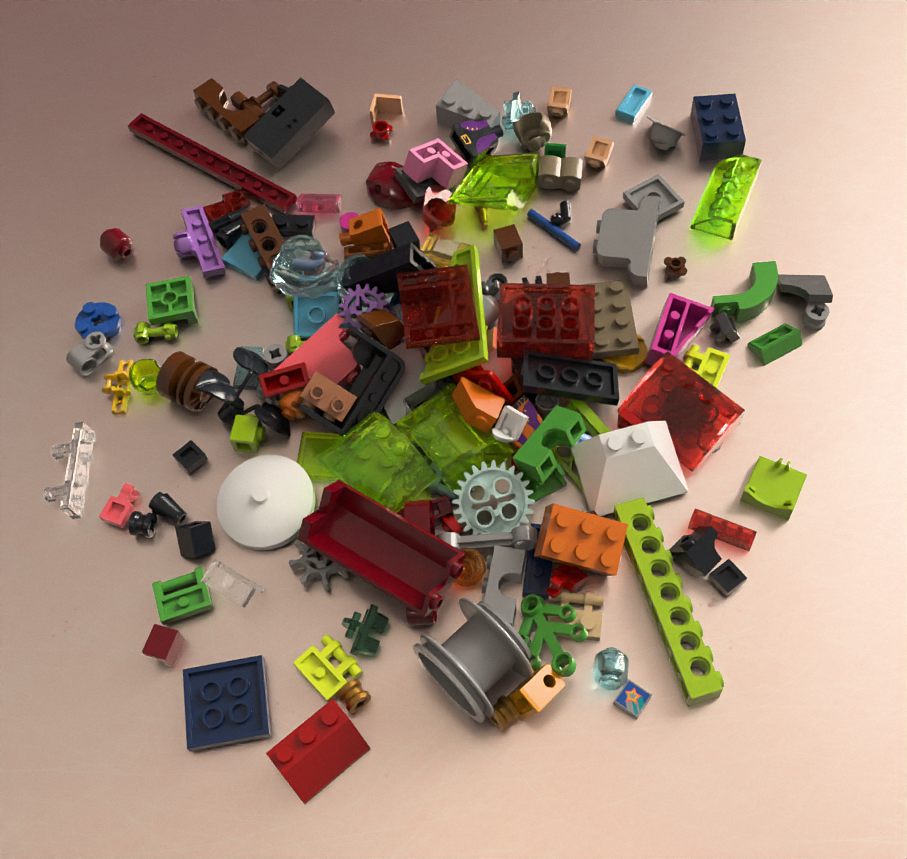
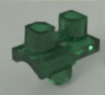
(371, 620)

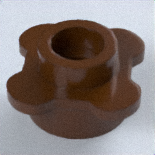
(675, 267)

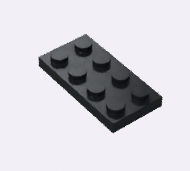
(569, 377)

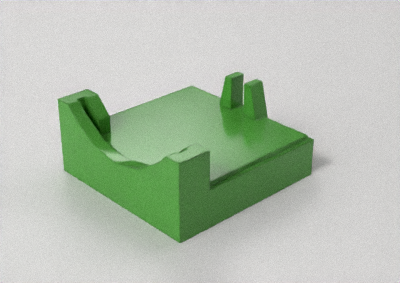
(171, 301)

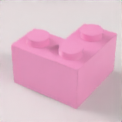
(435, 161)

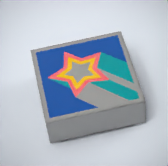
(632, 699)

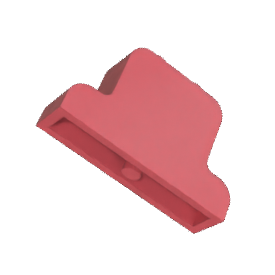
(327, 354)

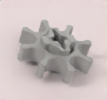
(314, 567)

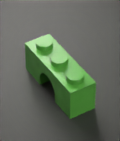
(558, 428)

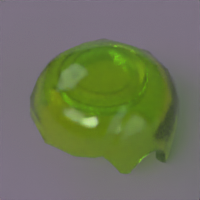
(144, 376)

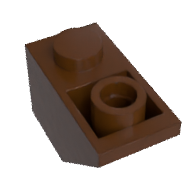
(382, 327)

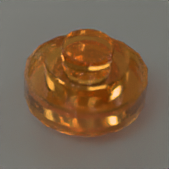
(474, 567)

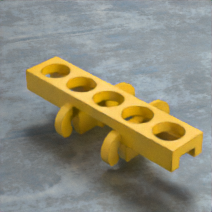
(117, 377)

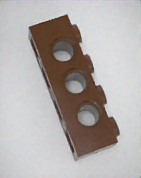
(258, 220)

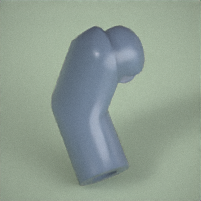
(311, 264)

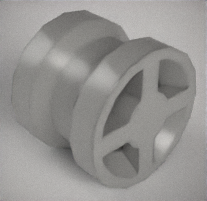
(812, 320)
(273, 351)

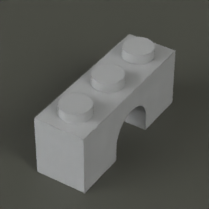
(505, 567)

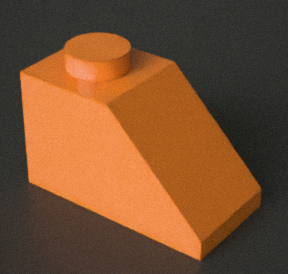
(477, 404)

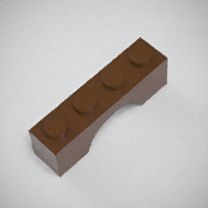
(213, 100)

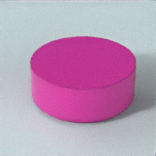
(344, 220)

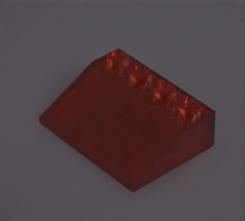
(546, 320)
(693, 409)

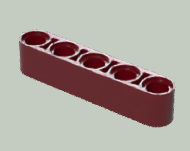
(422, 515)

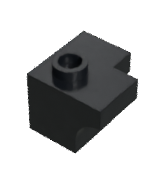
(697, 551)

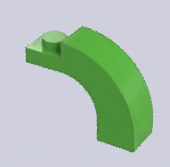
(754, 301)

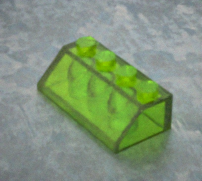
(727, 196)

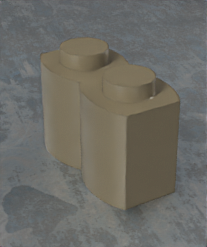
(560, 173)

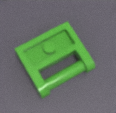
(185, 601)

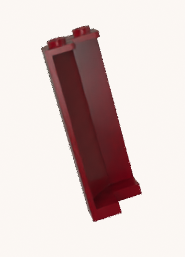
(382, 548)

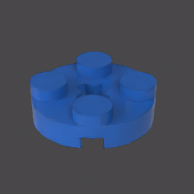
(94, 312)

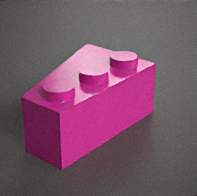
(677, 327)

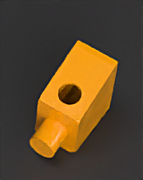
(536, 691)

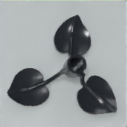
(219, 386)

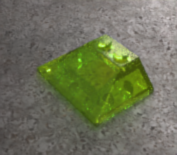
(499, 182)
(450, 440)
(379, 462)

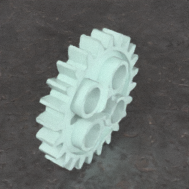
(487, 478)

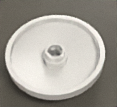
(265, 502)

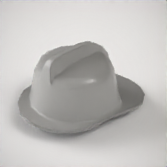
(663, 135)

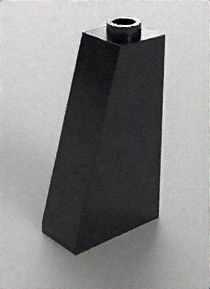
(383, 269)

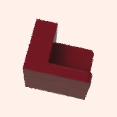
(164, 644)

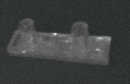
(76, 480)

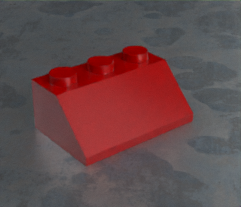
(318, 751)

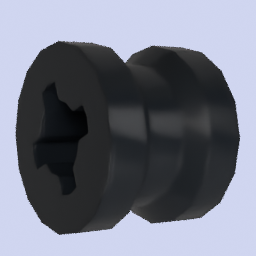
(142, 524)

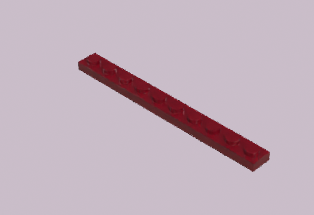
(213, 163)

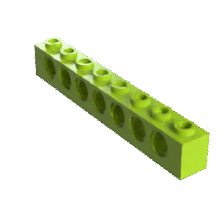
(694, 688)

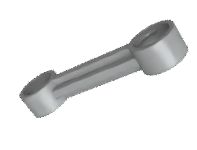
(519, 538)

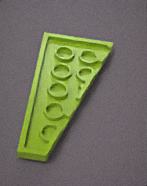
(457, 357)

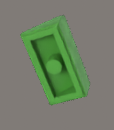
(776, 343)

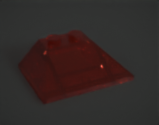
(437, 307)

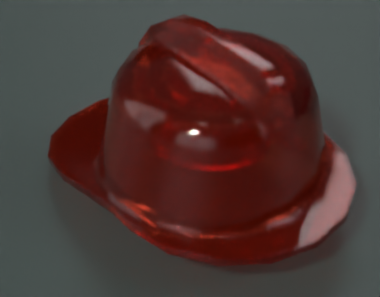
(437, 210)

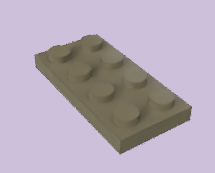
(614, 320)

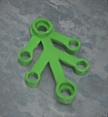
(533, 609)

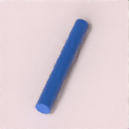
(557, 232)

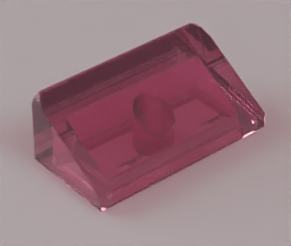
(319, 203)

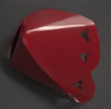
(384, 176)

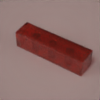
(727, 531)

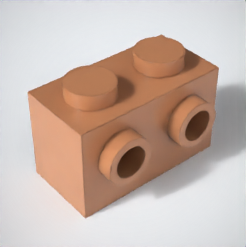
(328, 397)

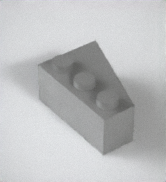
(463, 105)

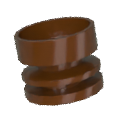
(178, 381)

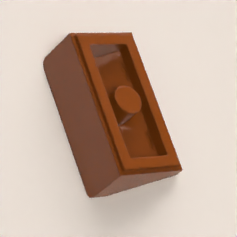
(368, 250)

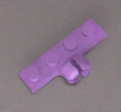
(199, 242)

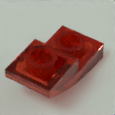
(230, 202)

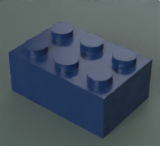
(717, 127)

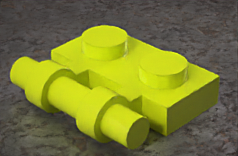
(711, 363)
(321, 673)

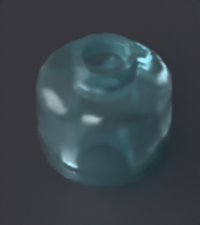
(611, 669)

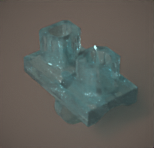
(515, 110)

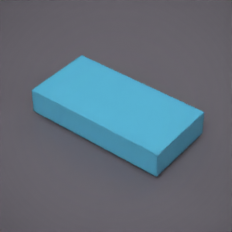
(633, 103)

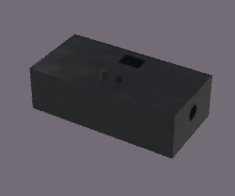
(290, 124)

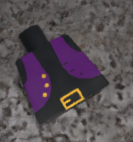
(475, 139)

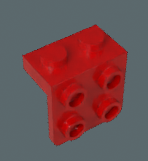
(488, 380)

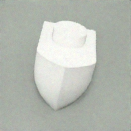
(509, 425)

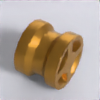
(353, 696)
(503, 713)

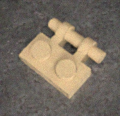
(589, 619)

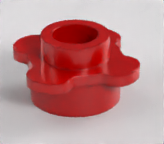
(381, 130)

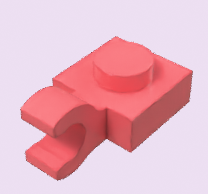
(120, 509)

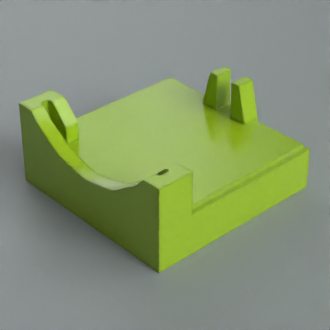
(774, 487)

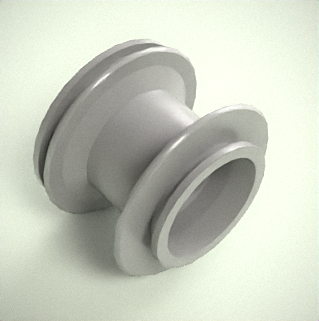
(475, 657)

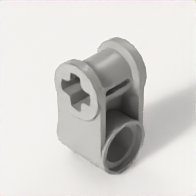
(89, 356)

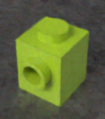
(247, 433)

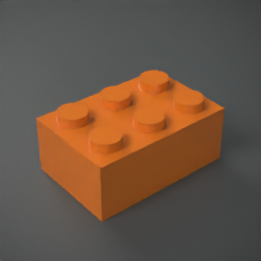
(581, 540)

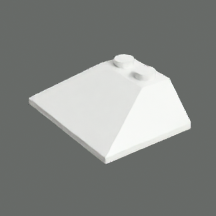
(628, 466)

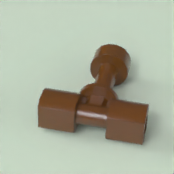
(241, 102)

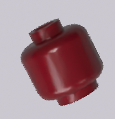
(116, 244)

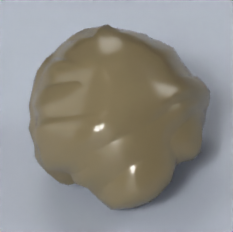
(533, 130)

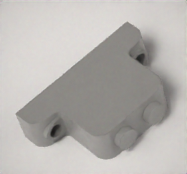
(628, 239)
(409, 389)

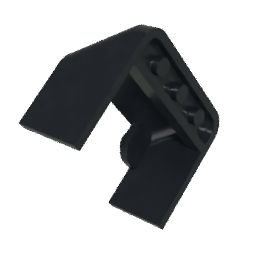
(372, 386)

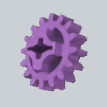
(353, 311)

